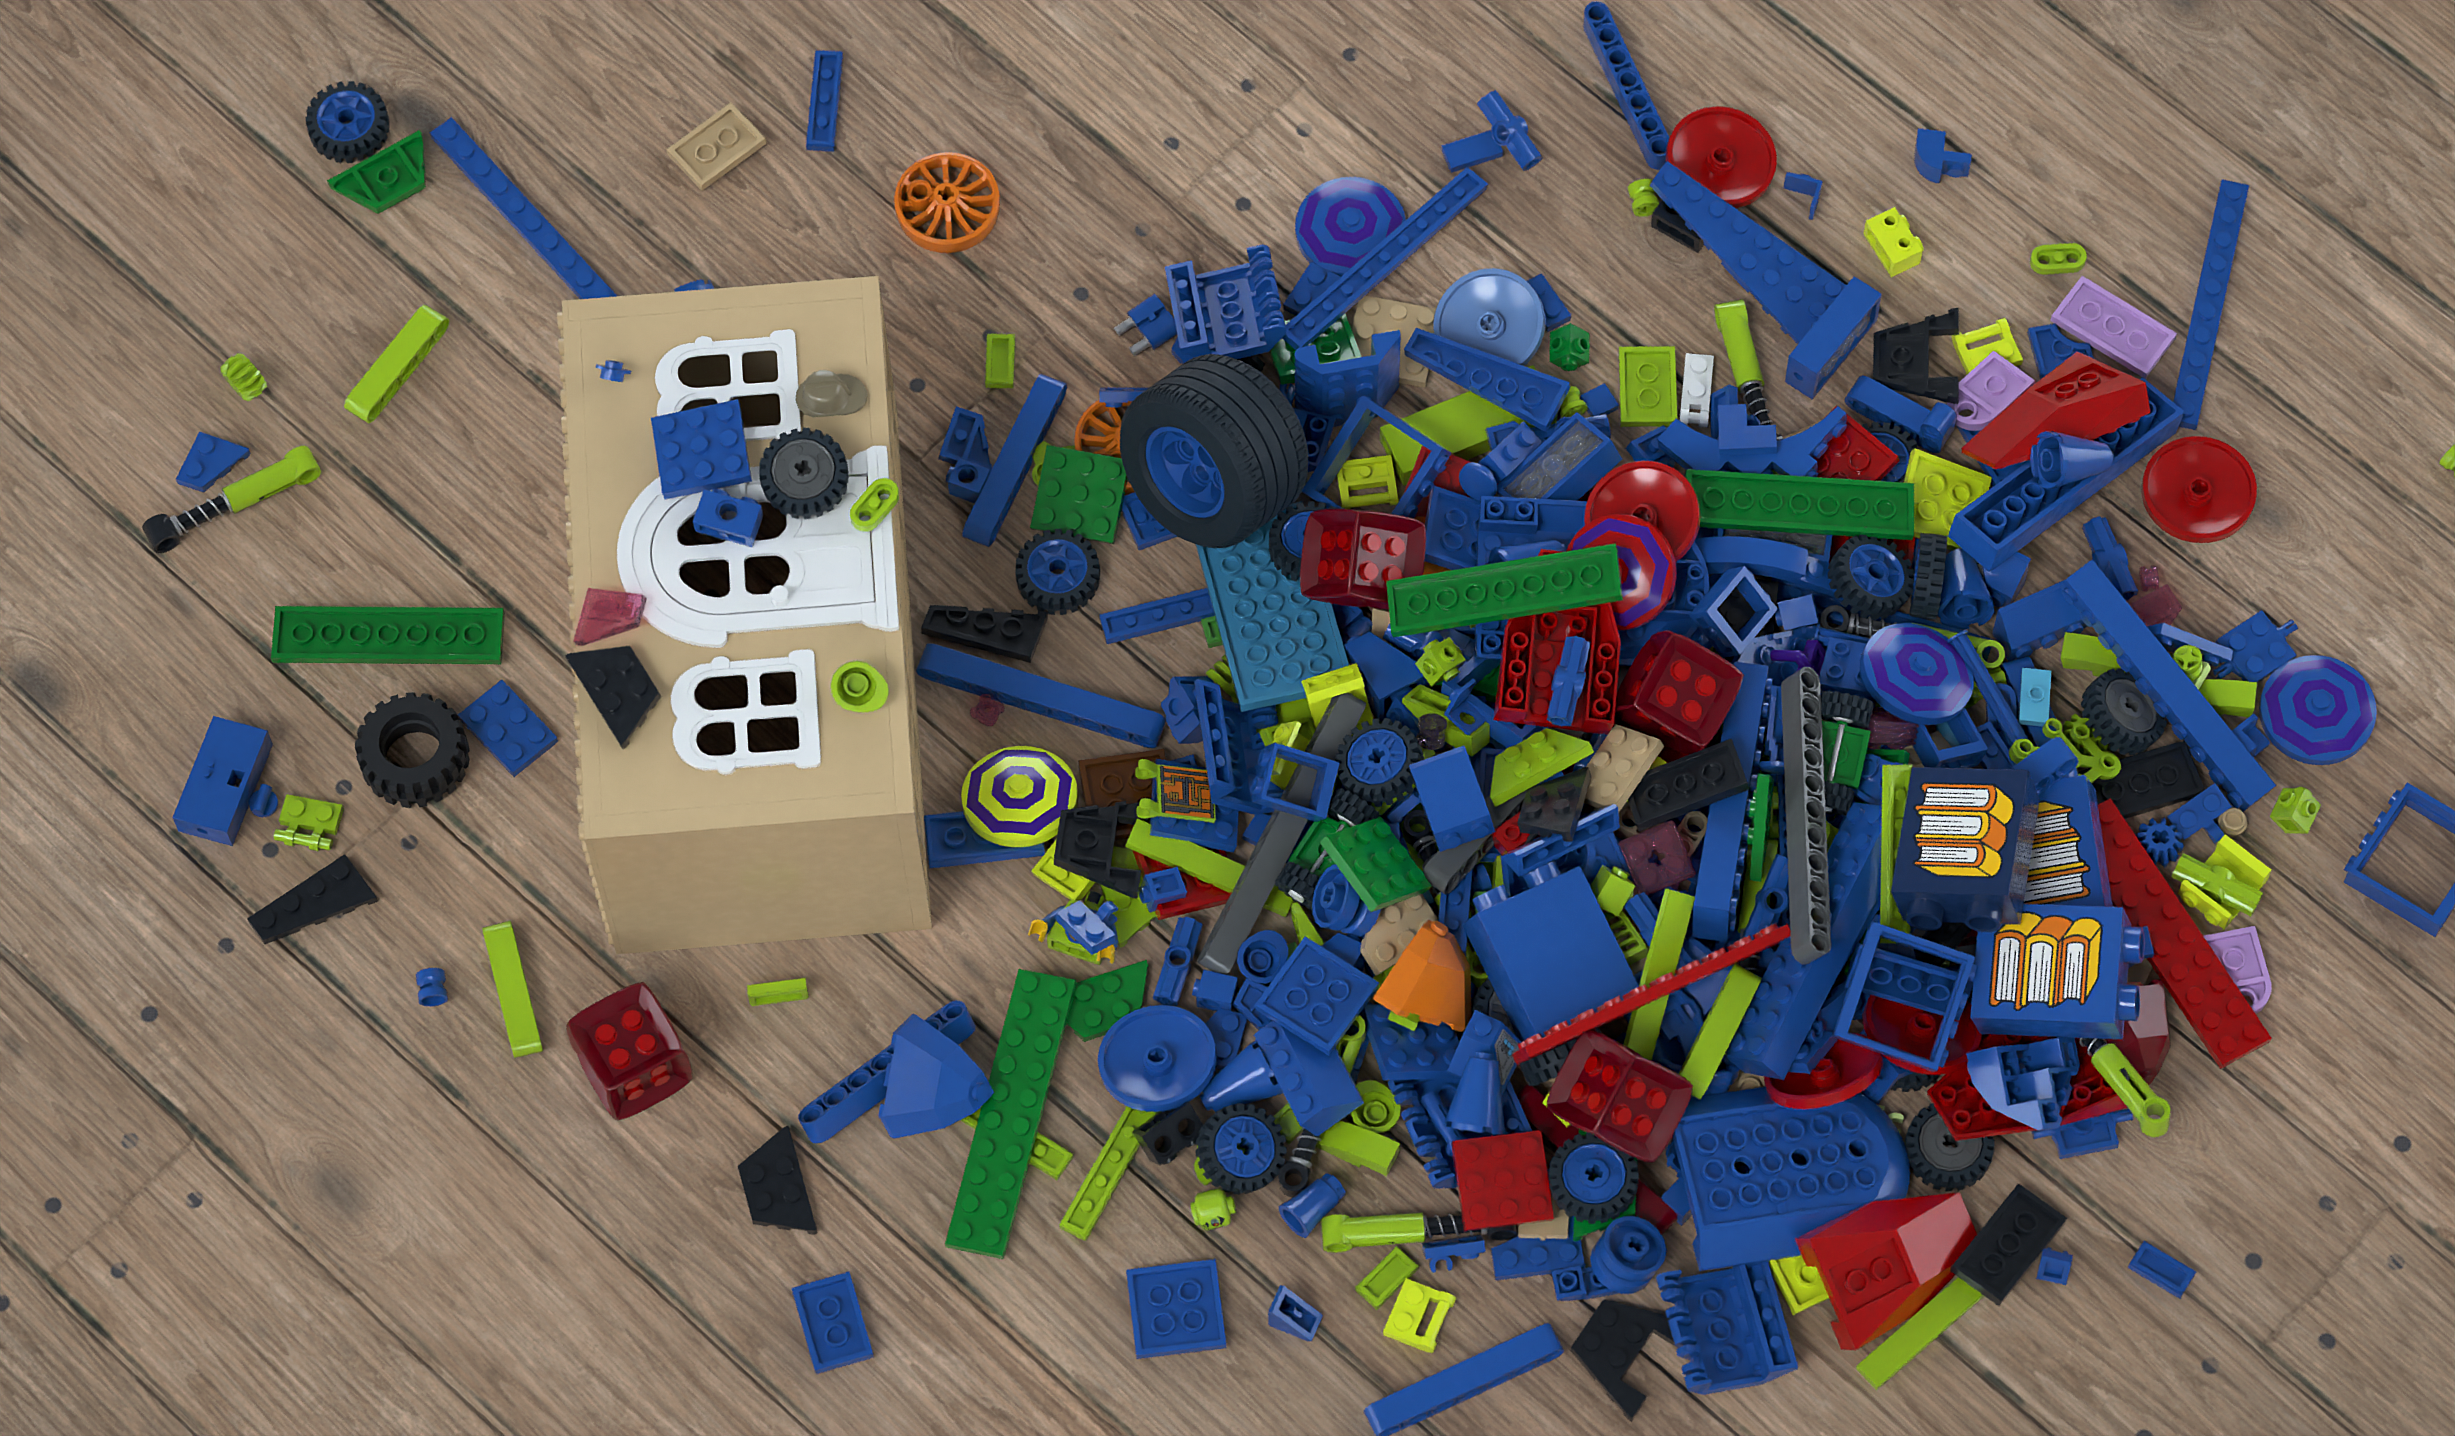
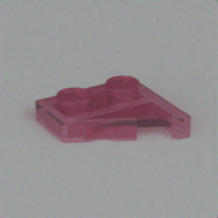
(2157, 607)
(608, 614)

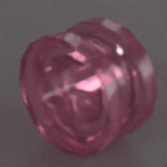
(2149, 578)

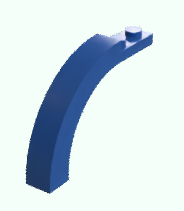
(1766, 559)

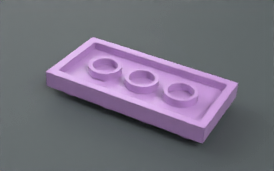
(2113, 327)

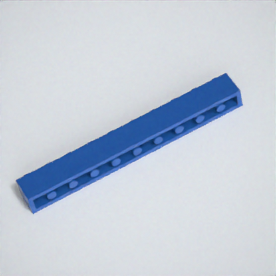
(2166, 686)

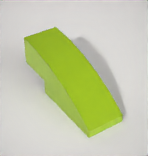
(2087, 653)
(2230, 696)
(1427, 701)
(1360, 1146)

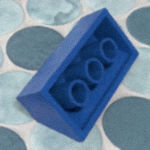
(2036, 622)
(1908, 981)
(1312, 1081)

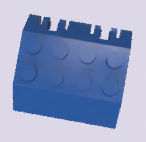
(1228, 308)
(1338, 386)
(1232, 748)
(1565, 854)
(1427, 1136)
(1728, 1327)

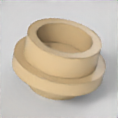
(2233, 822)

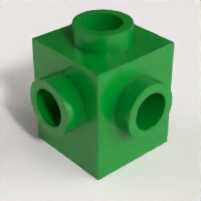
(1569, 347)

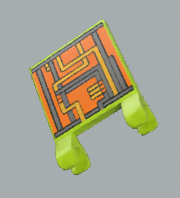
(1180, 793)

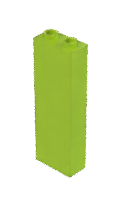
(1453, 424)

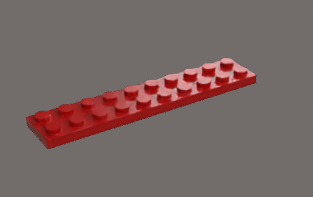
(2180, 951)
(1642, 995)

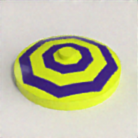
(1018, 795)

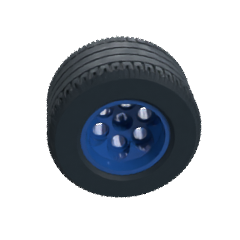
(1214, 451)

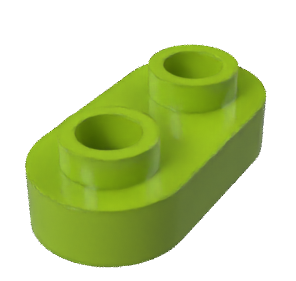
(2057, 257)
(871, 505)

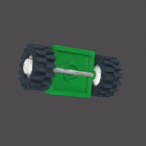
(1843, 747)
(1310, 858)

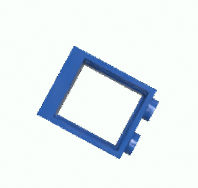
(1715, 626)
(1967, 755)
(1322, 789)

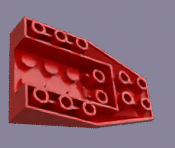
(2073, 399)
(1534, 650)
(1970, 1116)
(1886, 1261)

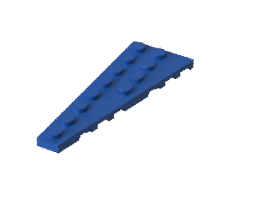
(1768, 268)

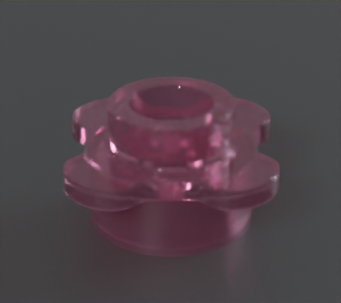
(987, 718)

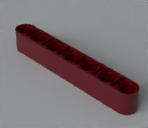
(1555, 1133)

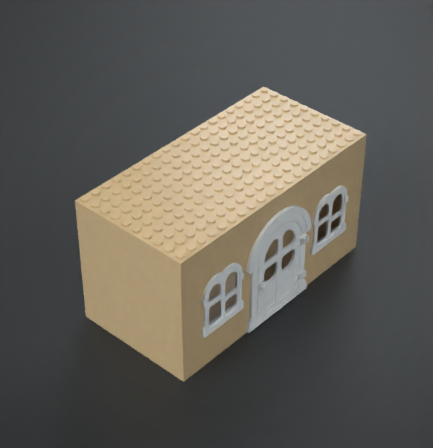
(746, 840)

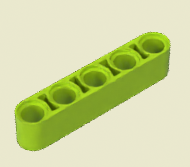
(396, 363)
(512, 989)
(1719, 1028)

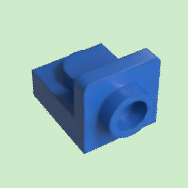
(1161, 888)

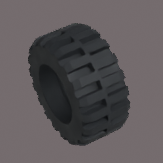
(400, 718)

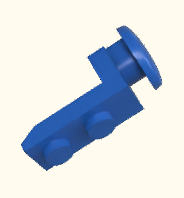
(1482, 477)
(1774, 735)

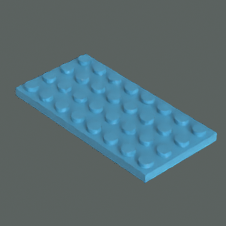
(1266, 624)

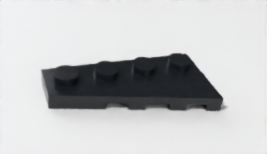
(995, 632)
(325, 894)

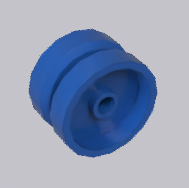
(1339, 906)
(1628, 1255)

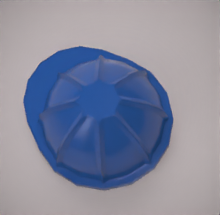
(1262, 956)

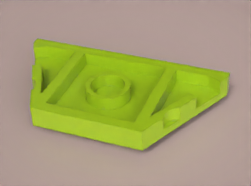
(1534, 762)
(1131, 912)

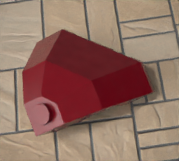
(2148, 1039)

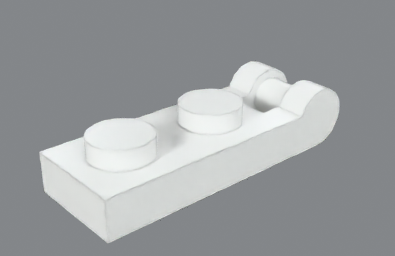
(1696, 389)

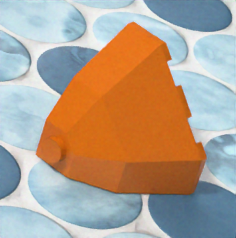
(1430, 980)

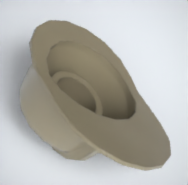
(830, 394)

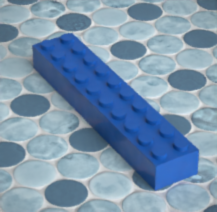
(2021, 509)
(1729, 818)
(1794, 992)

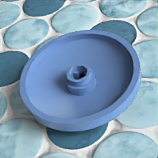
(1493, 314)

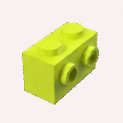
(1893, 241)

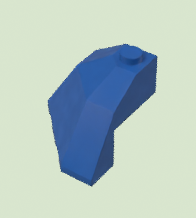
(2027, 1079)
(929, 1081)

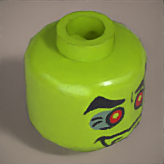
(1213, 1209)

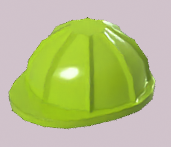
(859, 687)
(1379, 1108)

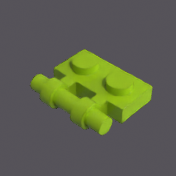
(310, 815)

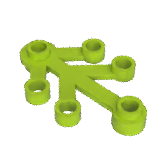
(2094, 761)

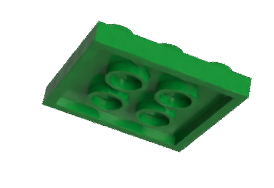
(1332, 345)
(1080, 494)
(1375, 864)

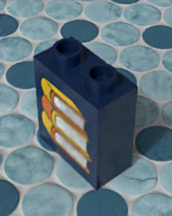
(1965, 847)

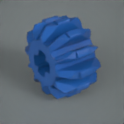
(2166, 837)

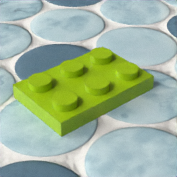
(1647, 386)

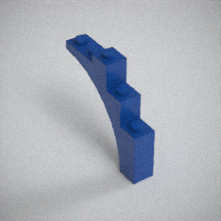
(1793, 455)

